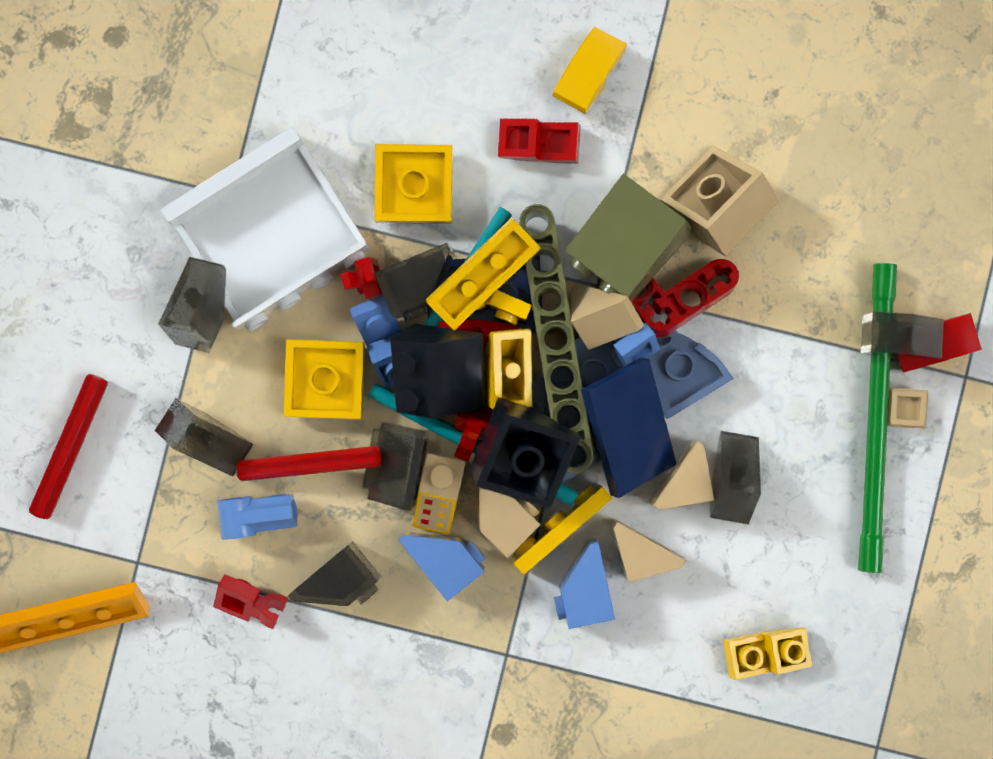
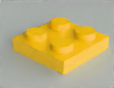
(413, 183)
(324, 379)

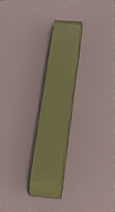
(557, 319)

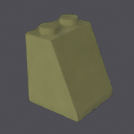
(628, 239)

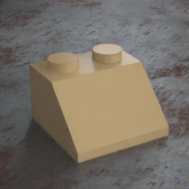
(721, 199)

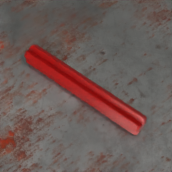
(68, 446)
(309, 463)

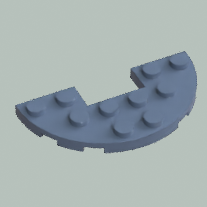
(681, 370)

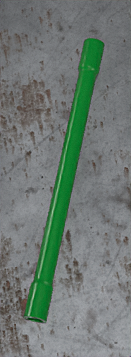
(871, 539)

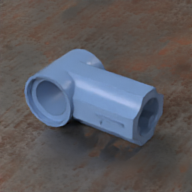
(246, 516)

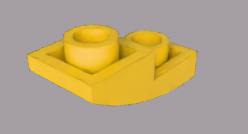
(589, 69)
(767, 652)

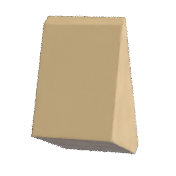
(602, 316)
(687, 481)
(641, 555)

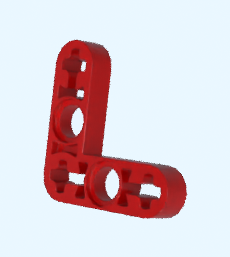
(671, 304)

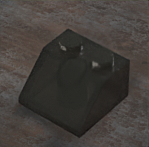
(400, 472)

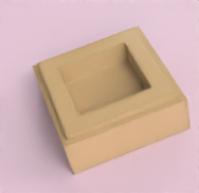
(907, 408)

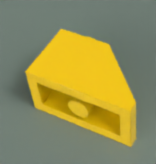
(509, 367)

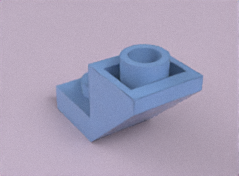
(377, 329)

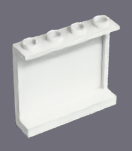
(270, 227)

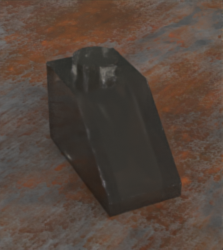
(413, 281)
(196, 305)
(902, 335)
(202, 437)
(736, 478)
(340, 580)

